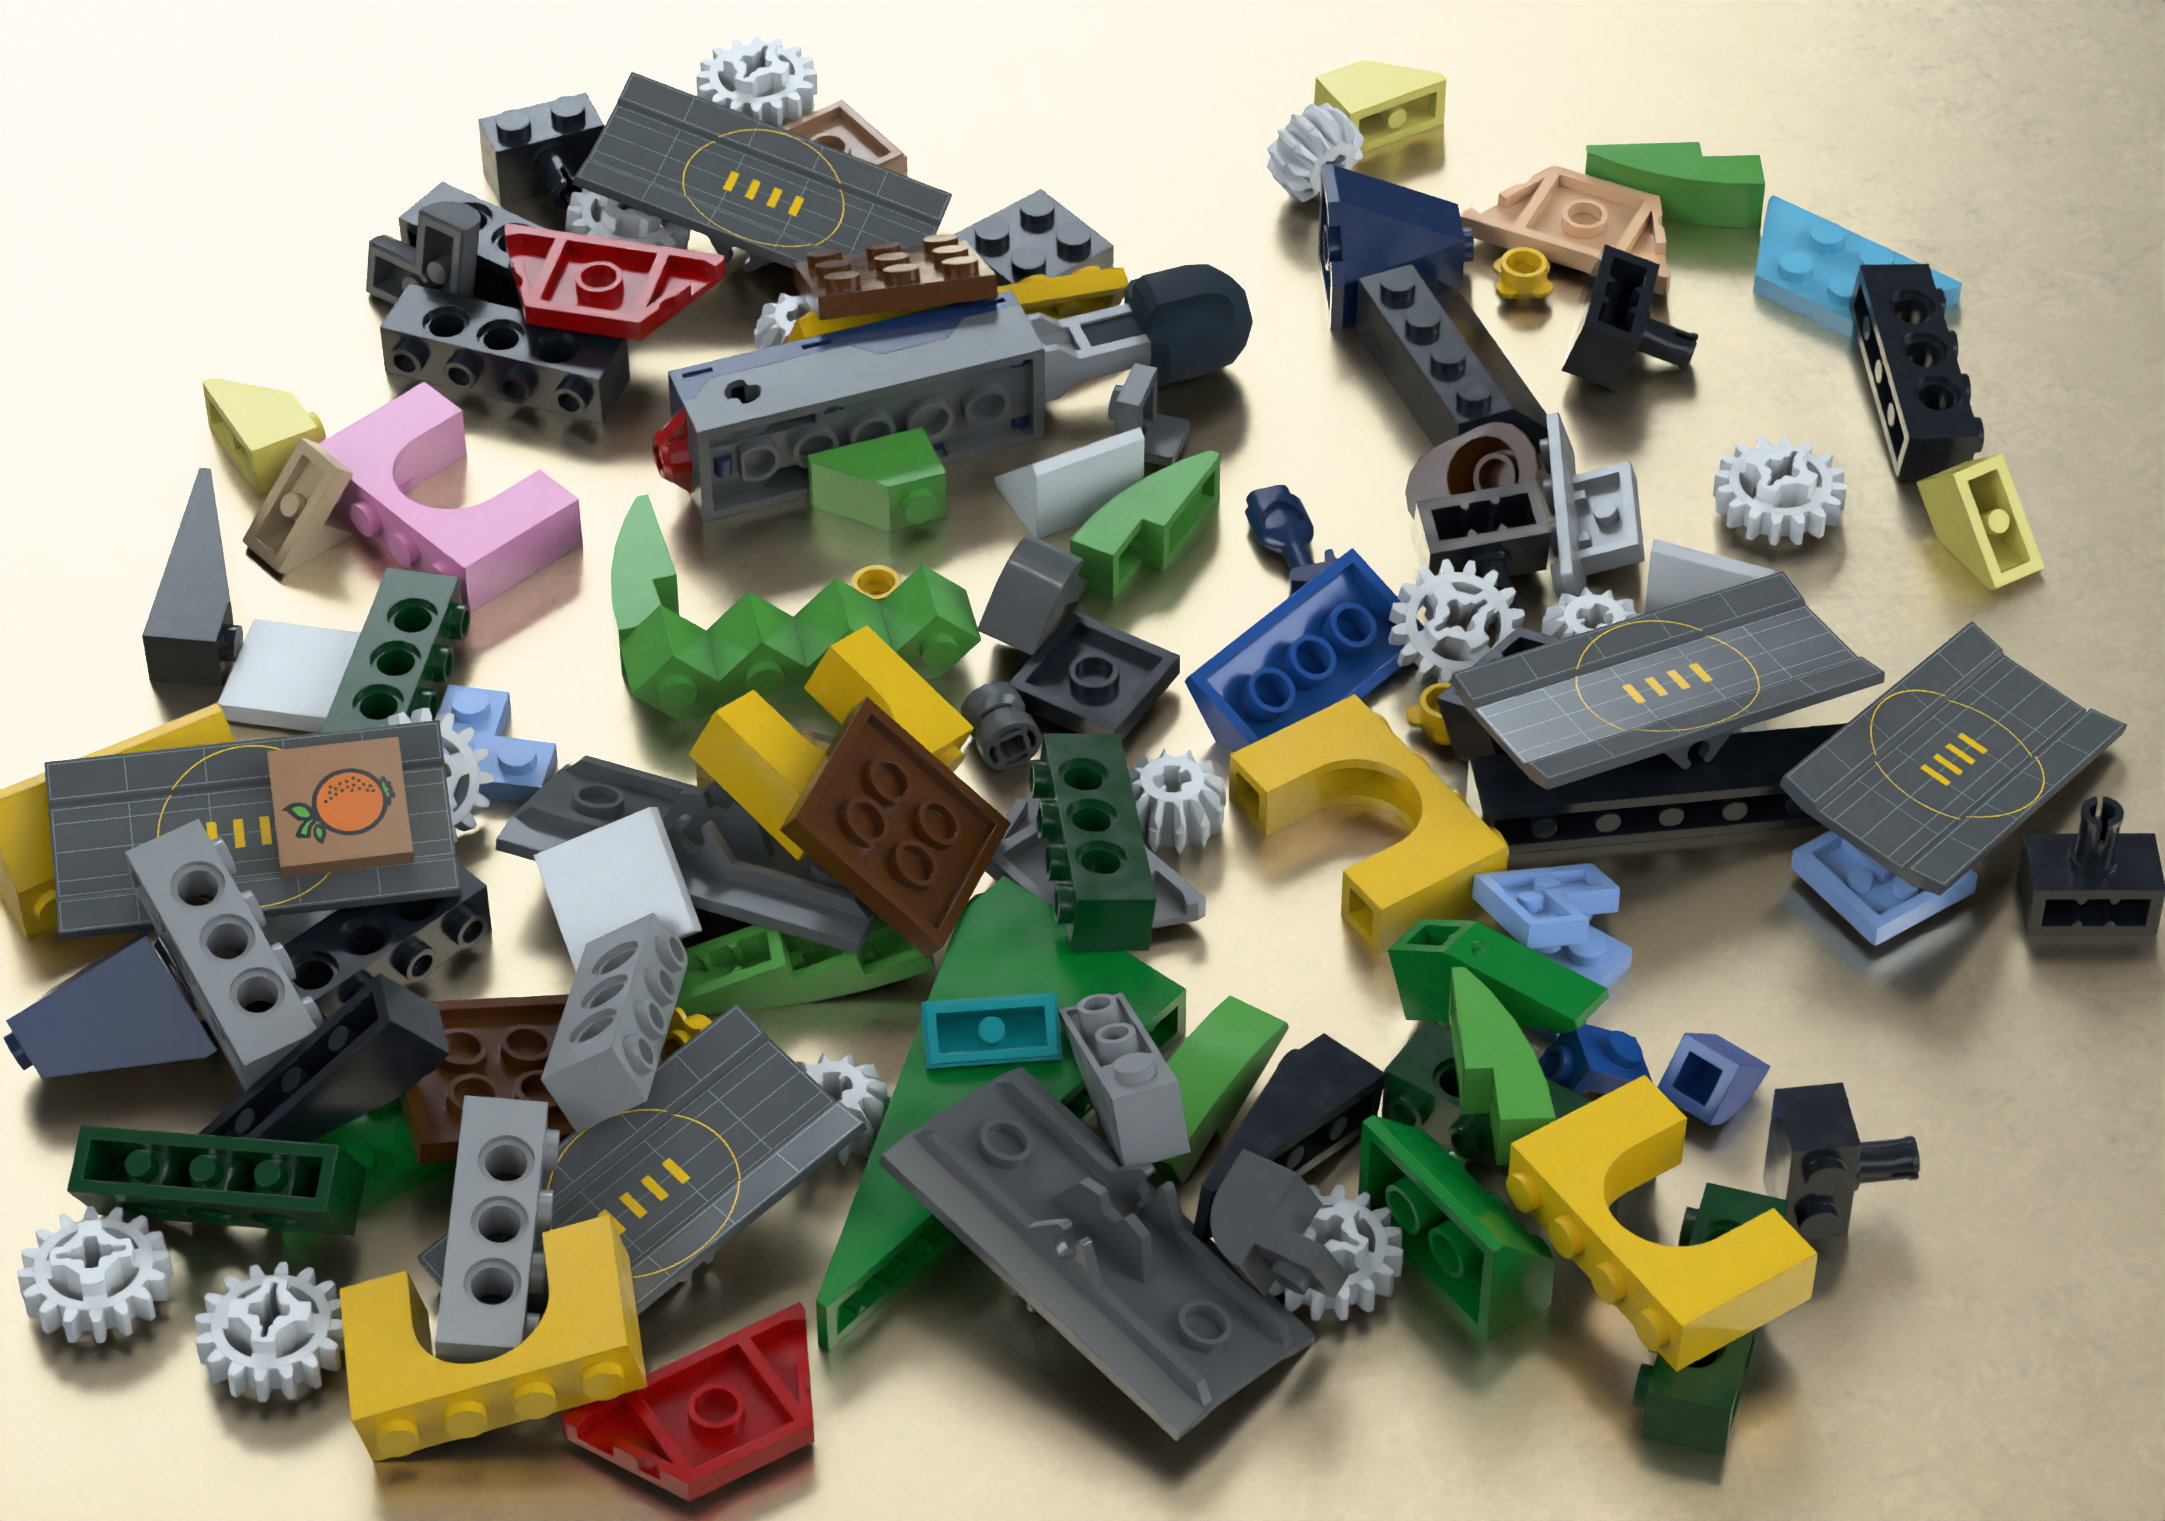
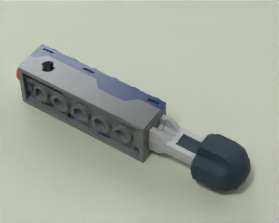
(958, 370)

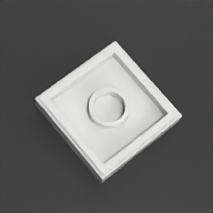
(287, 675)
(616, 879)

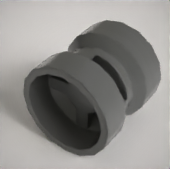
(1001, 727)

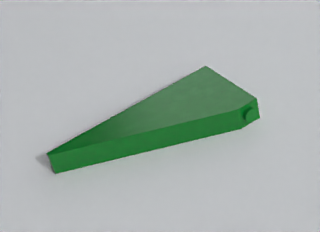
(998, 948)

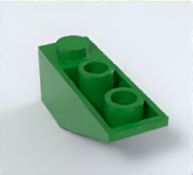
(1524, 981)

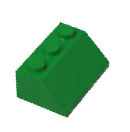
(1454, 1228)

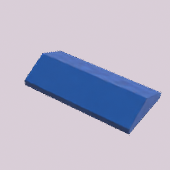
(1301, 656)

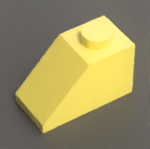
(1384, 99)
(258, 427)
(1982, 520)

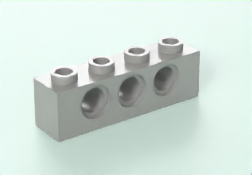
(190, 865)
(615, 1022)
(495, 1139)

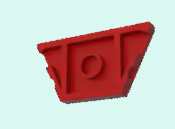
(605, 282)
(709, 1411)

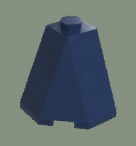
(1381, 227)
(112, 1016)

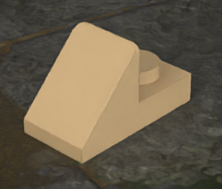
(297, 514)

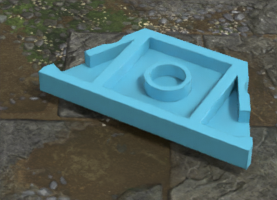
(1815, 264)

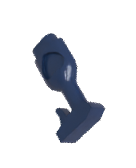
(1286, 529)

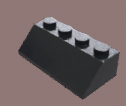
(1441, 357)

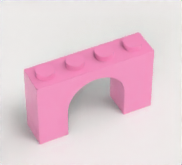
(482, 544)

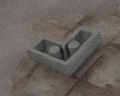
(442, 257)

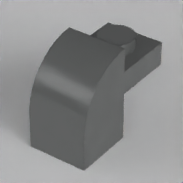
(1032, 594)
(1261, 1227)

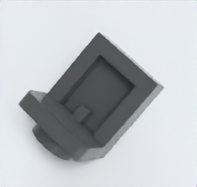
(1136, 407)

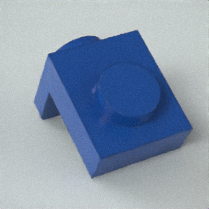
(1593, 1060)

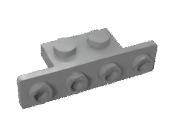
(1593, 512)

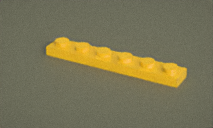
(1056, 297)

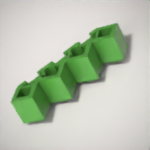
(775, 654)

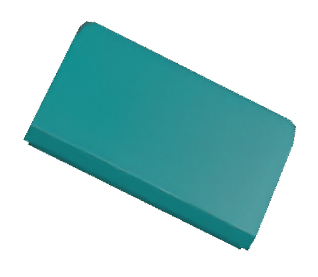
(991, 1031)

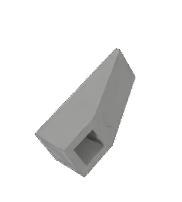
(1126, 1080)

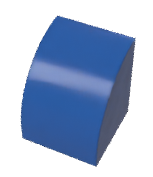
(1711, 1077)

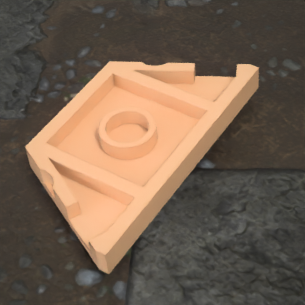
(1573, 218)

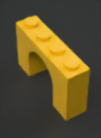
(1357, 759)
(769, 763)
(1675, 1296)
(575, 1356)

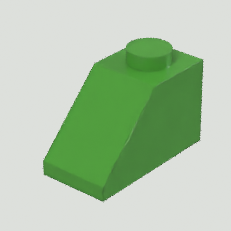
(881, 481)

